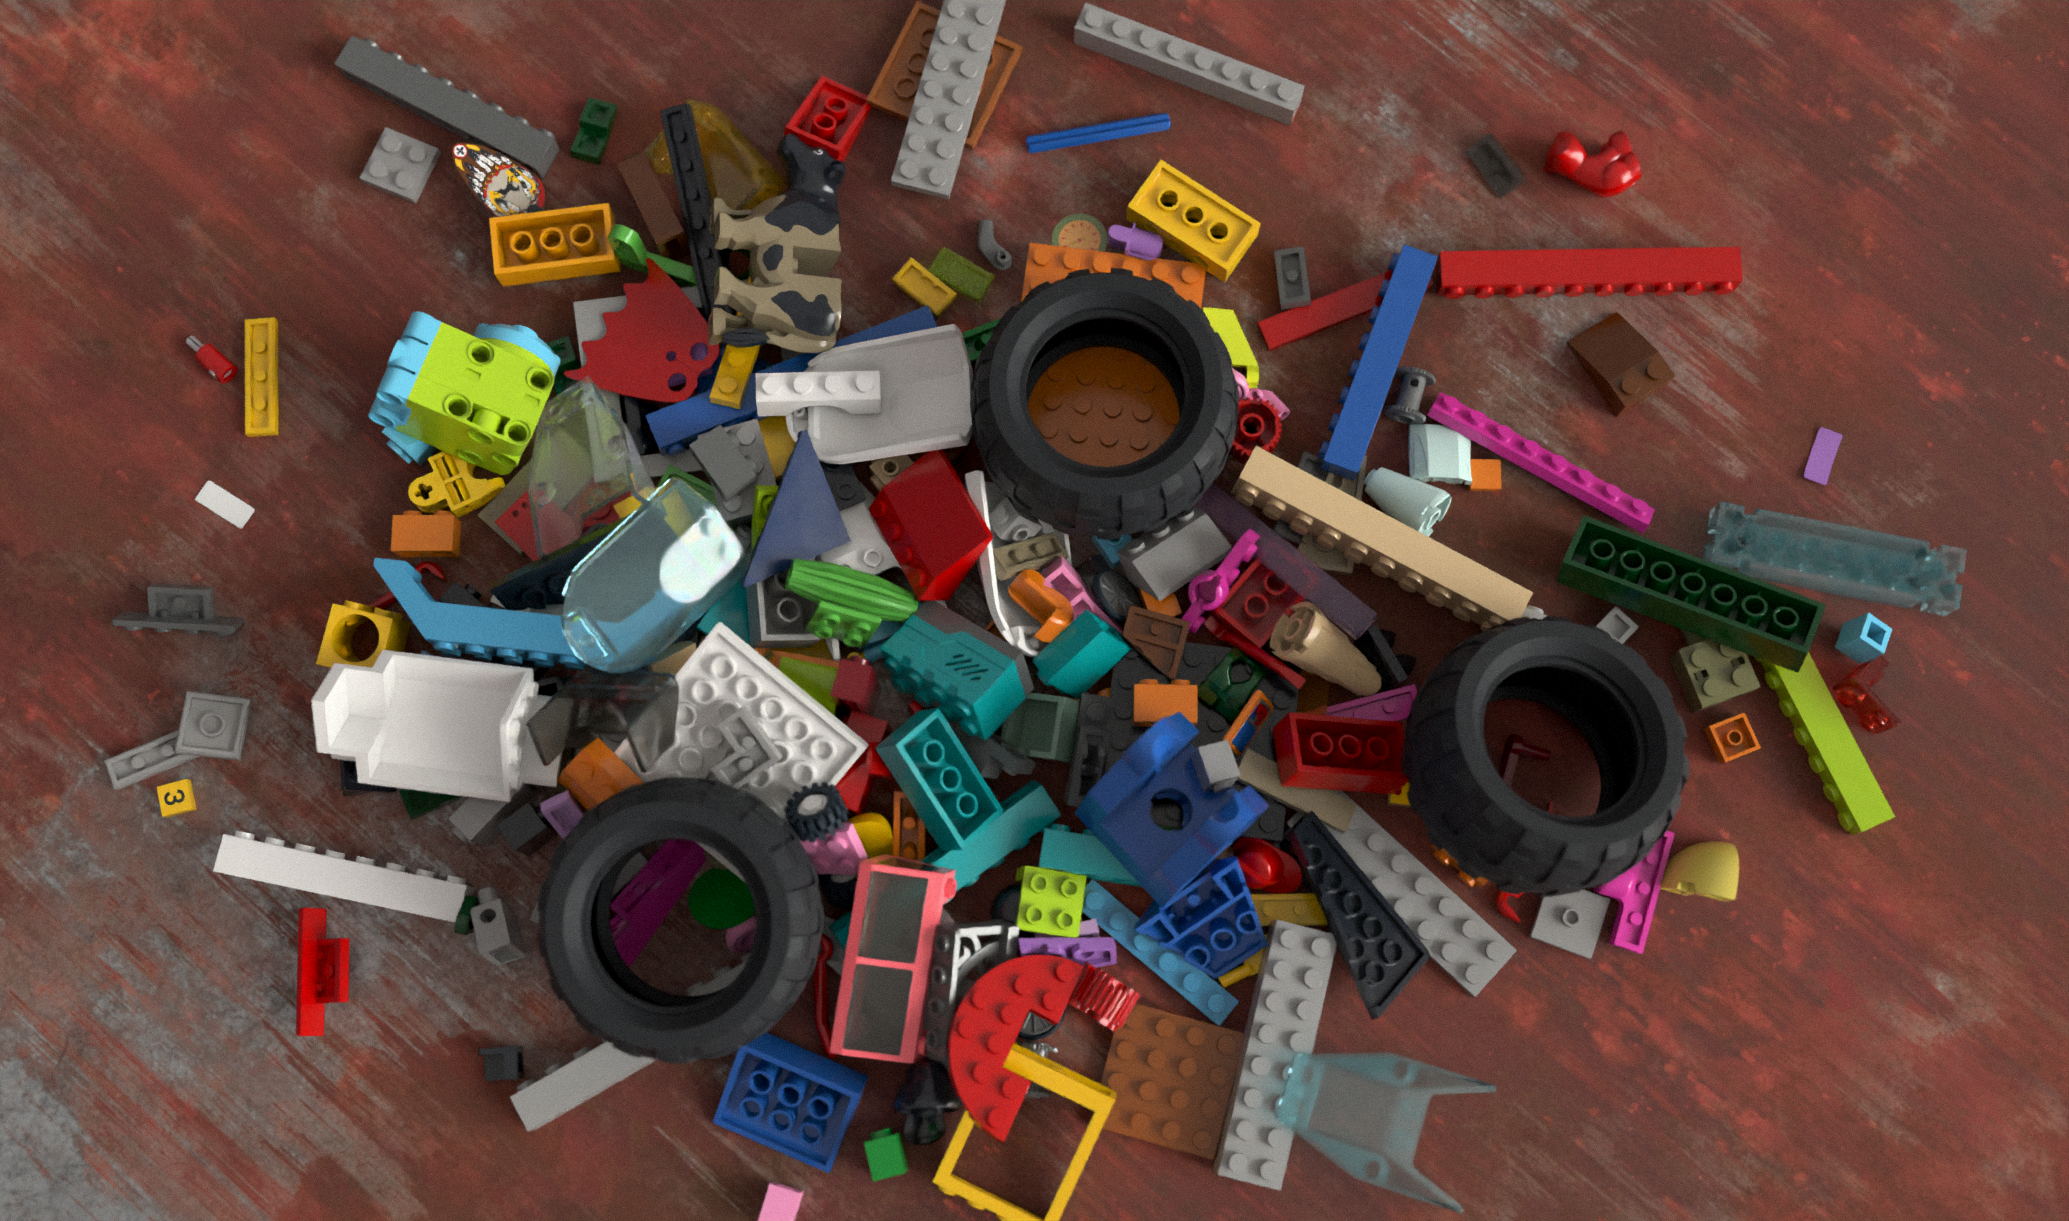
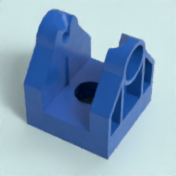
(1162, 768)

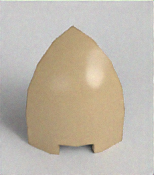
(673, 658)

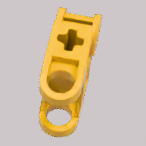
(445, 491)

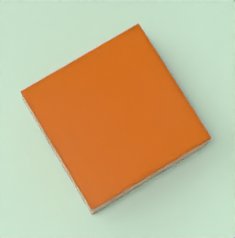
(1485, 475)

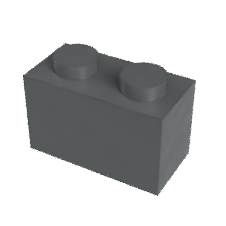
(724, 463)

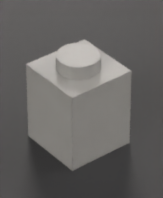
(1216, 767)

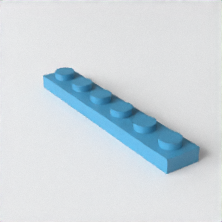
(1167, 964)

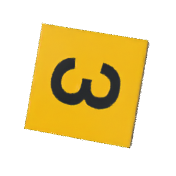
(176, 798)

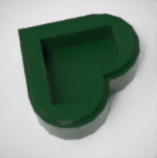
(464, 921)

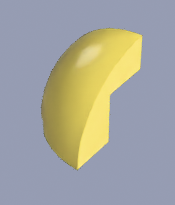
(1704, 870)

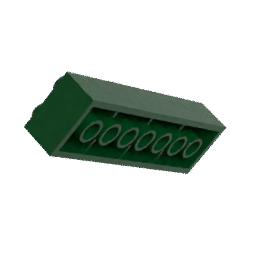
(1691, 593)

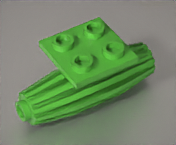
(848, 600)

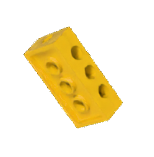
(1193, 202)

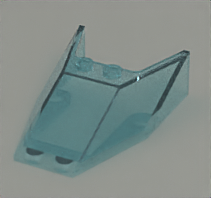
(1370, 1114)

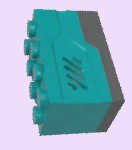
(957, 669)

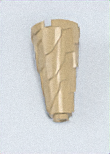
(1323, 649)

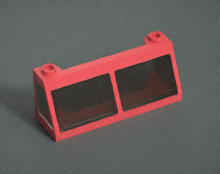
(890, 959)

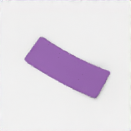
(1822, 455)

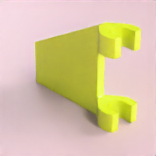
(1226, 324)

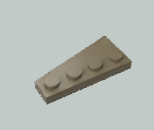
(1333, 559)

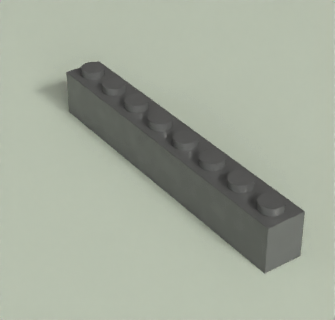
(445, 105)

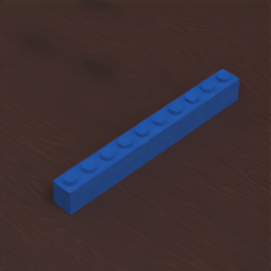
(682, 422)

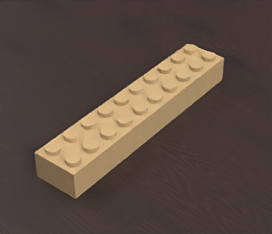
(1378, 541)

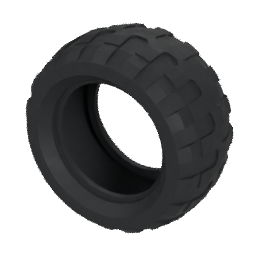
(1121, 314)
(1609, 700)
(580, 944)

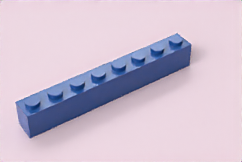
(1378, 362)

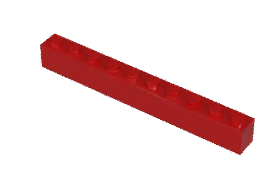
(1588, 271)

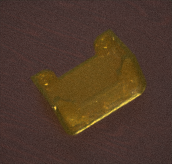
(731, 163)

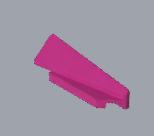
(652, 895)

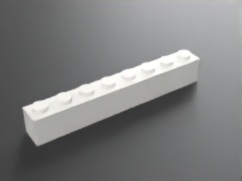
(341, 878)

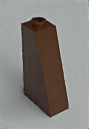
(654, 206)

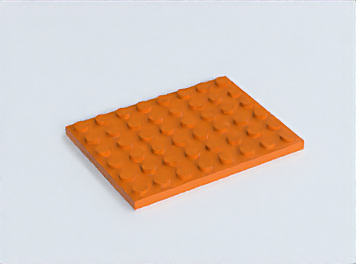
(1105, 400)

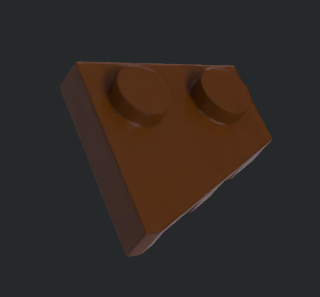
(1156, 638)

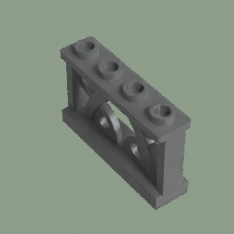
(952, 969)

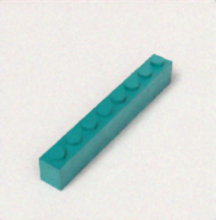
(1024, 815)

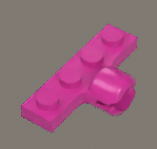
(1212, 587)
(1637, 896)

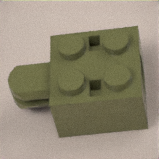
(1711, 672)

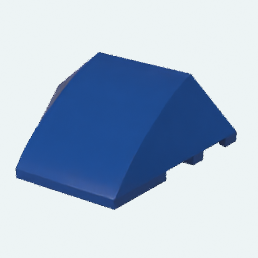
(1208, 920)

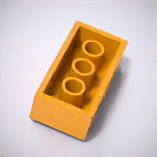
(553, 244)

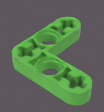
(633, 254)

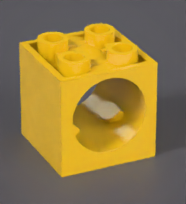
(342, 623)

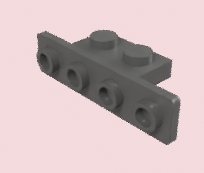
(179, 608)

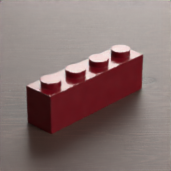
(856, 687)

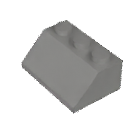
(1173, 553)

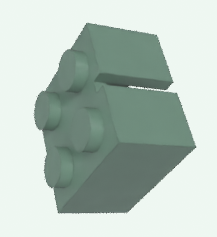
(1043, 727)

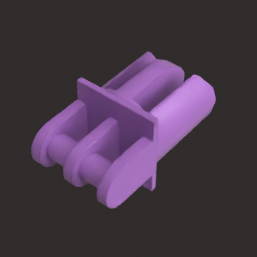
(1135, 242)

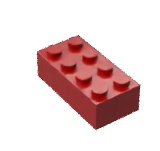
(1339, 753)

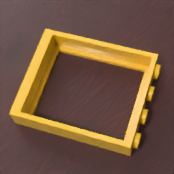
(1060, 1080)

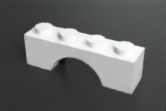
(850, 390)

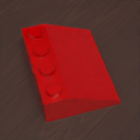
(931, 526)

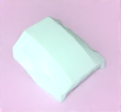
(1438, 454)

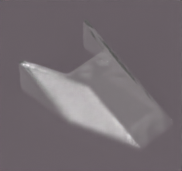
(580, 465)

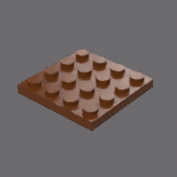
(903, 69)
(1171, 1079)

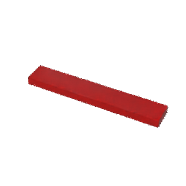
(1323, 312)

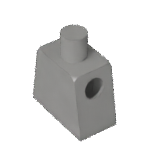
(496, 929)

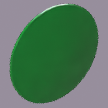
(720, 900)

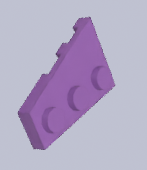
(1094, 950)

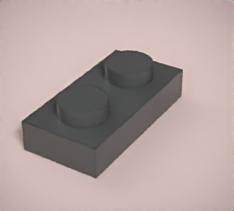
(1292, 277)

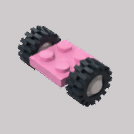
(829, 842)

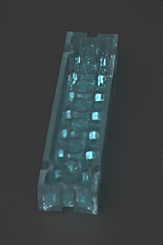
(1836, 558)

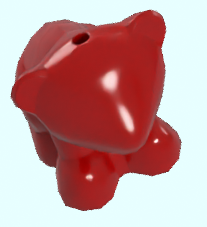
(1601, 174)

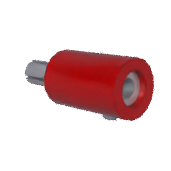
(213, 360)

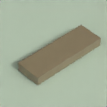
(1027, 554)

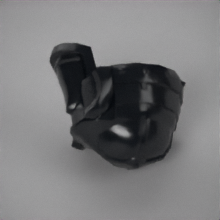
(924, 1099)

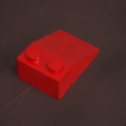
(830, 118)

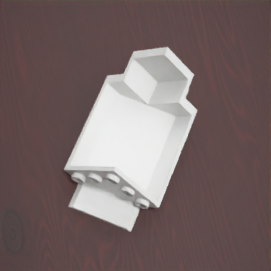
(434, 725)

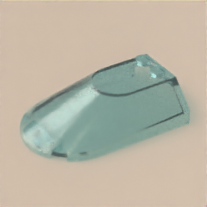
(650, 580)

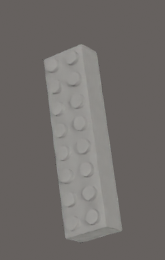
(1278, 1025)

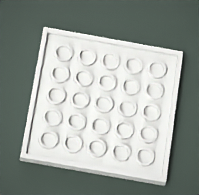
(718, 682)

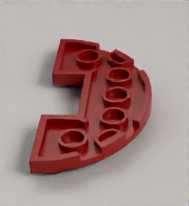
(987, 1027)

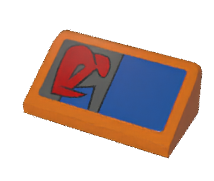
(1248, 722)

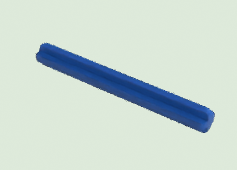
(1098, 132)

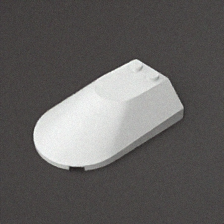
(923, 398)
(1010, 618)

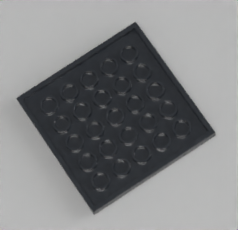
(1195, 664)

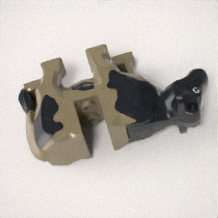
(791, 256)

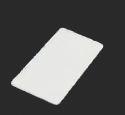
(225, 504)

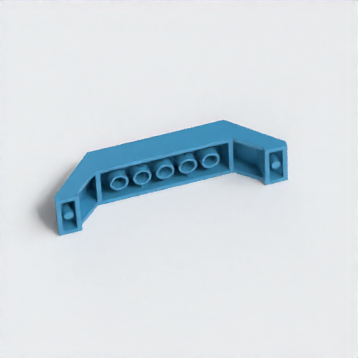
(478, 629)

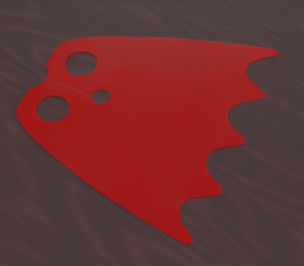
(639, 337)

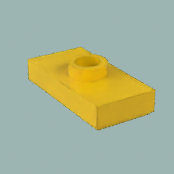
(924, 287)

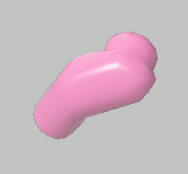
(1266, 395)

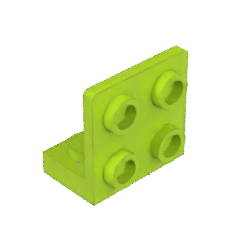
(1050, 901)

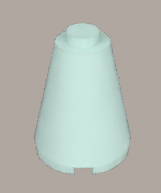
(1407, 499)

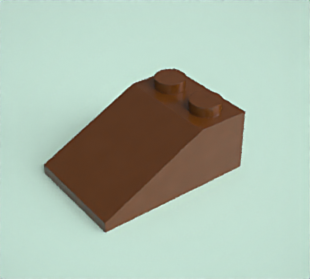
(1620, 363)

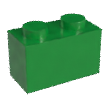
(886, 1154)

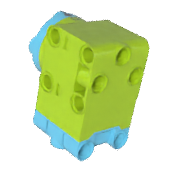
(467, 391)

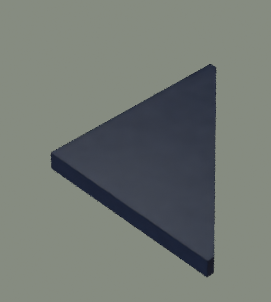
(800, 519)

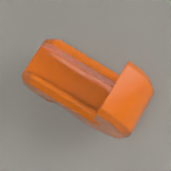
(1042, 603)

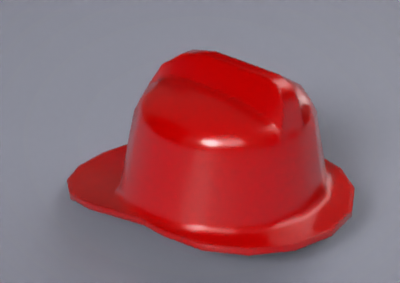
(1267, 866)

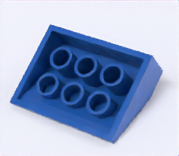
(790, 1100)

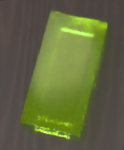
(961, 274)

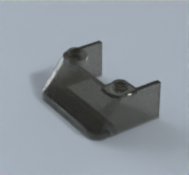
(609, 703)

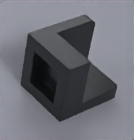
(503, 1063)

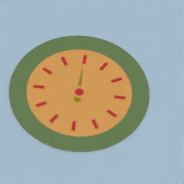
(1080, 232)

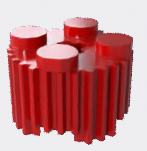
(1267, 425)
(1104, 996)

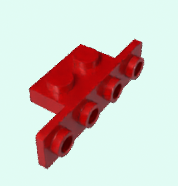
(320, 971)

